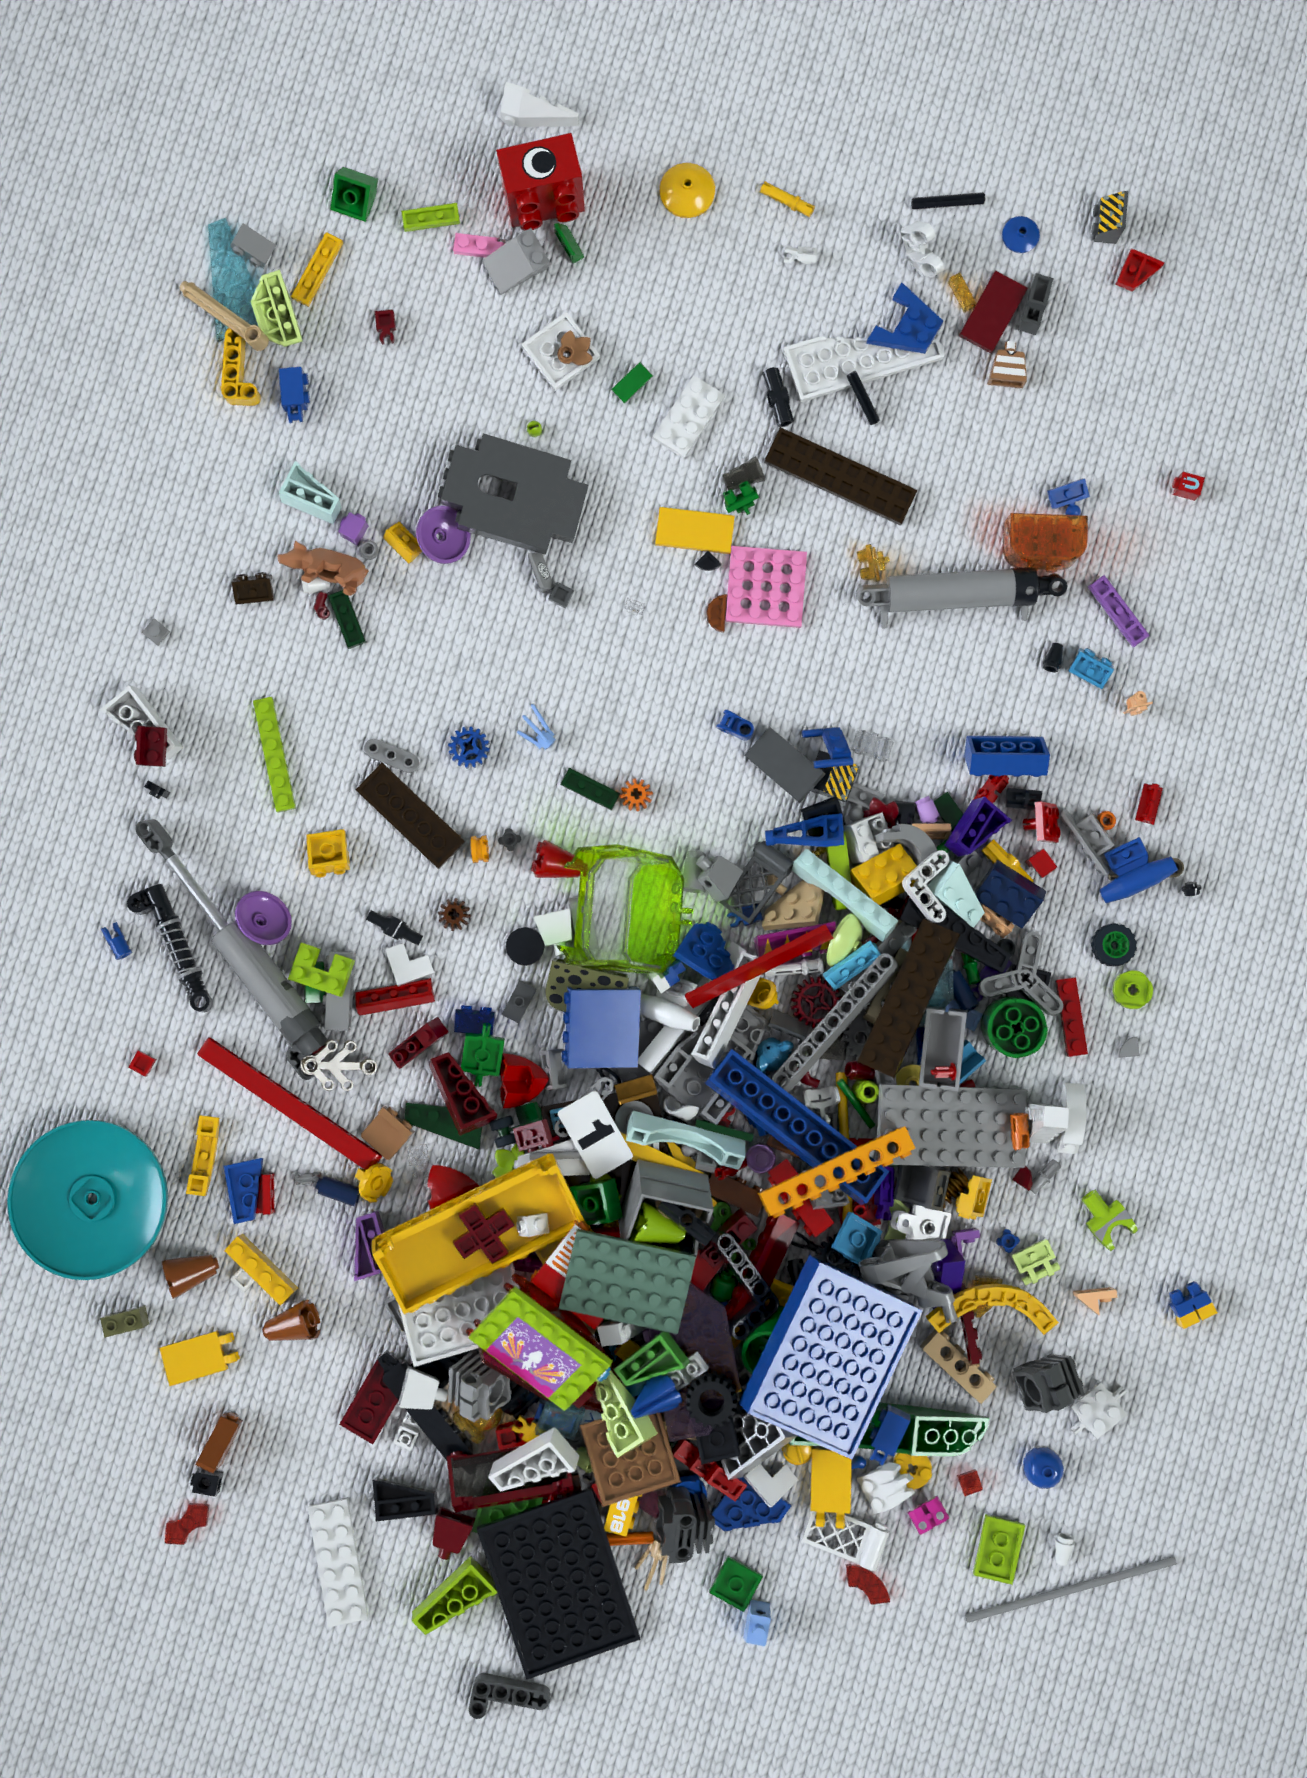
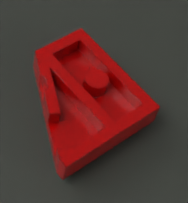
(1137, 269)

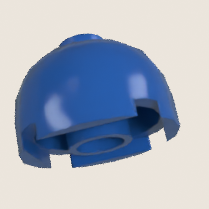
(1043, 1467)

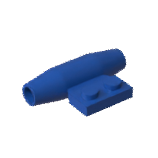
(1134, 871)

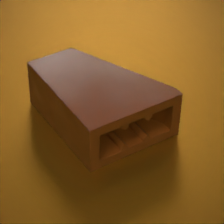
(219, 1442)

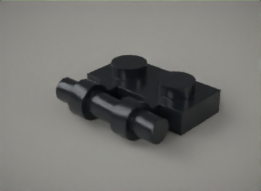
(520, 1401)

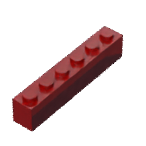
(766, 1258)

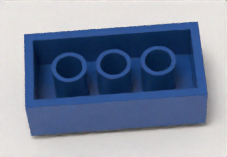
(1007, 755)

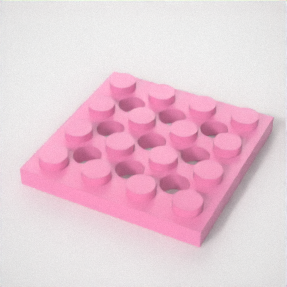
(777, 559)

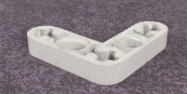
(921, 881)

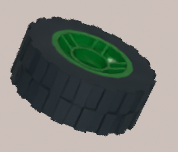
(1114, 956)

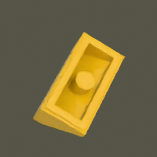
(402, 542)

